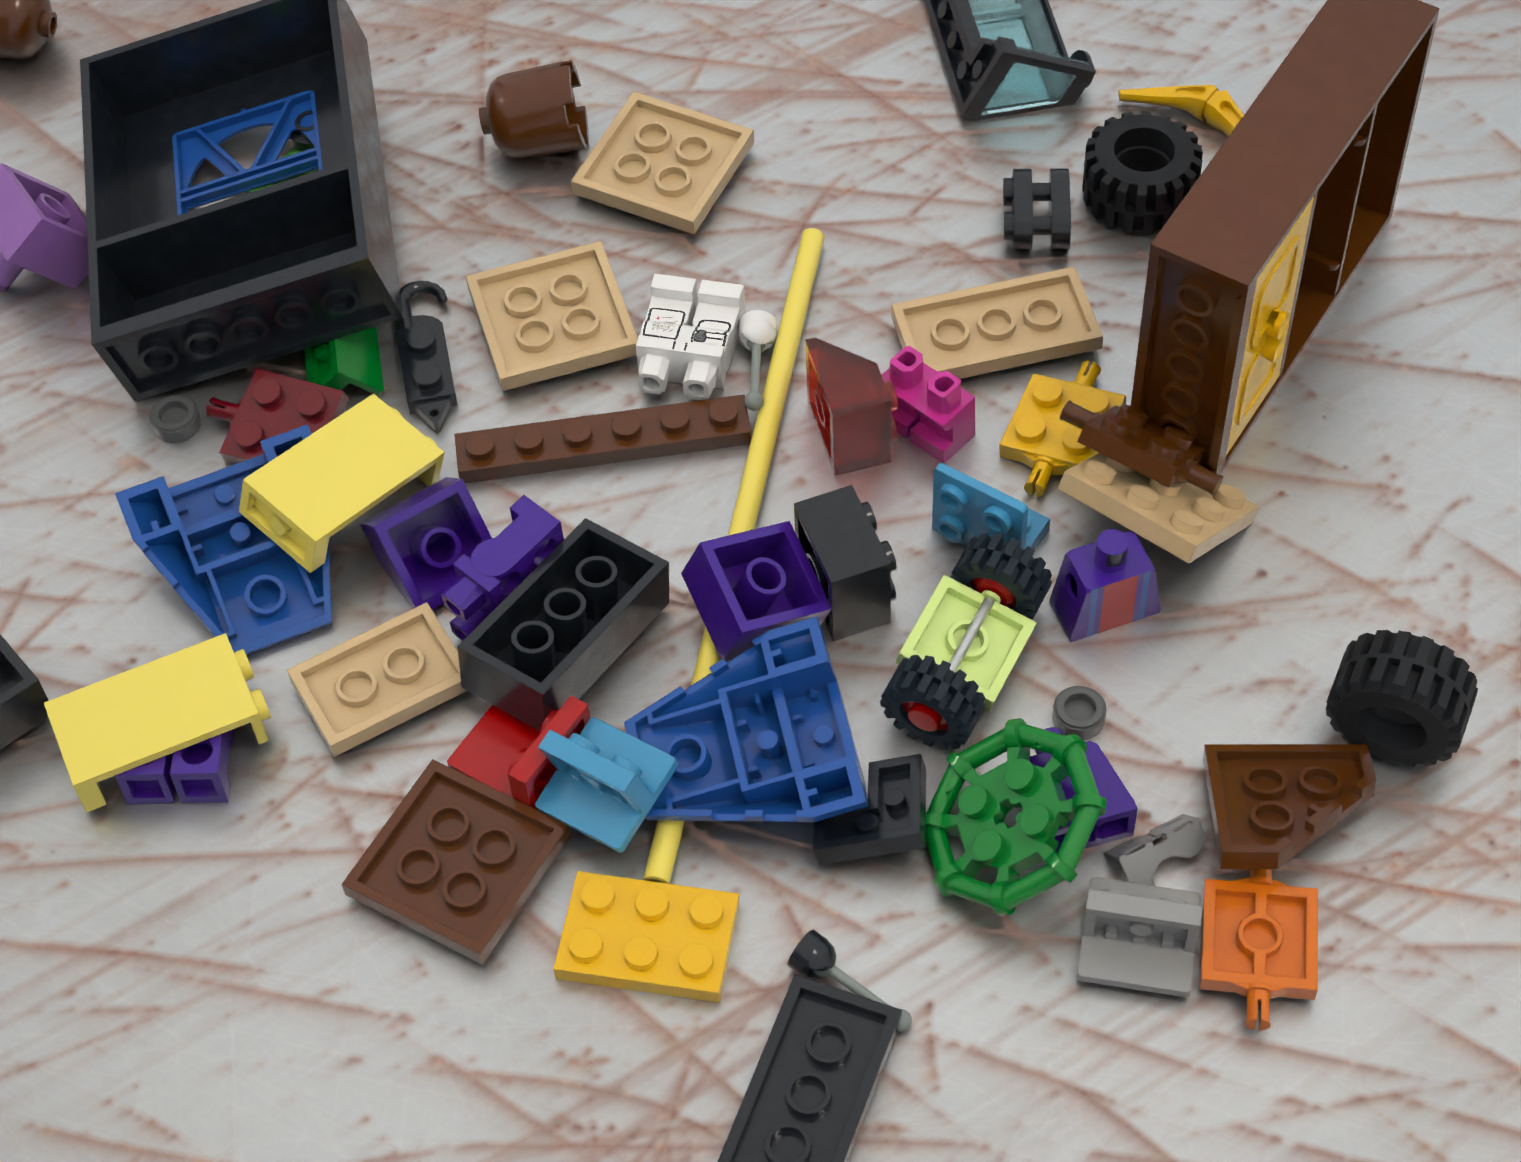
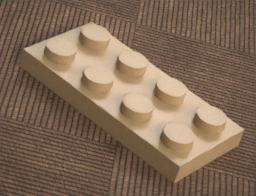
(1000, 324)

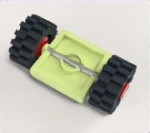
(966, 641)

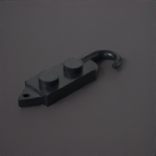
(425, 357)

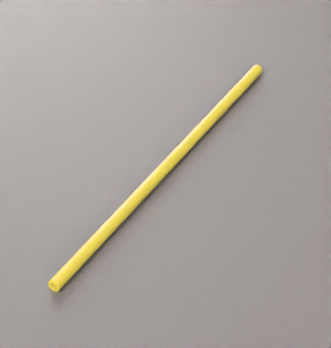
(752, 485)

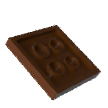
(457, 861)

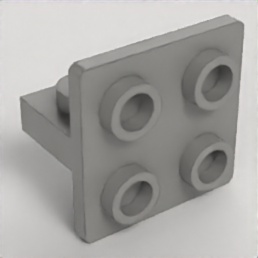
(1139, 937)

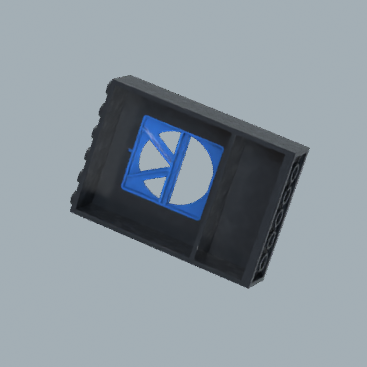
(257, 272)

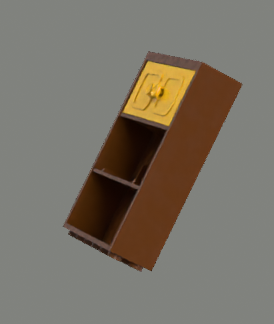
(1279, 222)

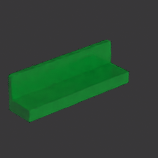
(346, 361)

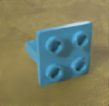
(603, 782)

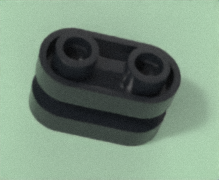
(1021, 224)

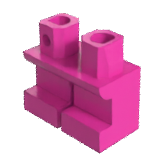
(930, 406)

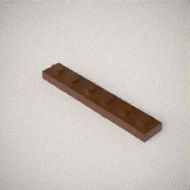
(602, 439)

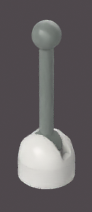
(757, 334)

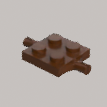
(1143, 446)

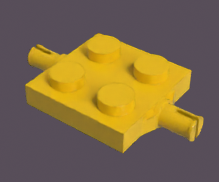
(1038, 434)

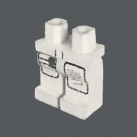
(689, 336)

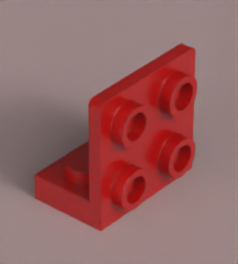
(506, 751)

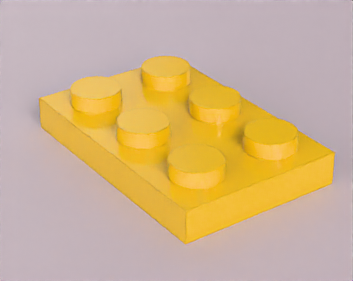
(647, 936)

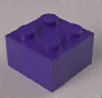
(753, 586)

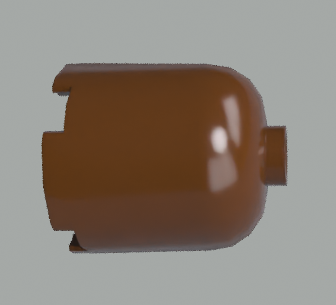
(25, 27)
(536, 111)

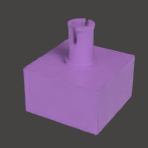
(40, 231)

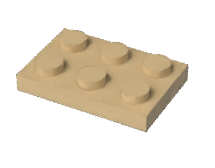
(379, 679)

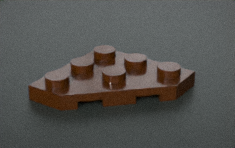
(1281, 797)

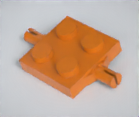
(1259, 941)

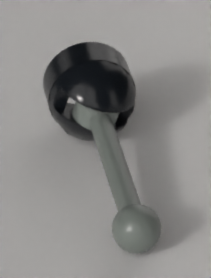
(816, 959)

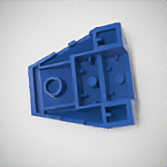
(222, 561)
(758, 736)

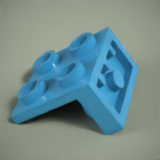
(969, 508)

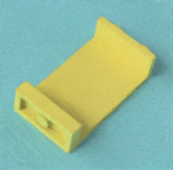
(336, 478)
(154, 713)

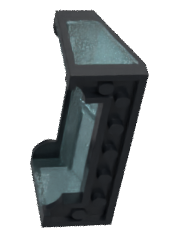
(1006, 57)

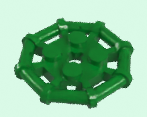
(989, 800)

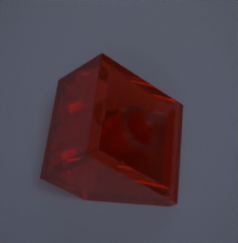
(850, 407)

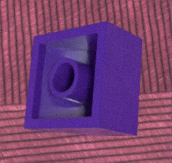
(425, 537)

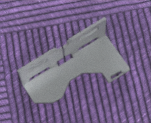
(1142, 863)

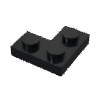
(890, 822)

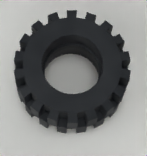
(1139, 170)
(1402, 697)

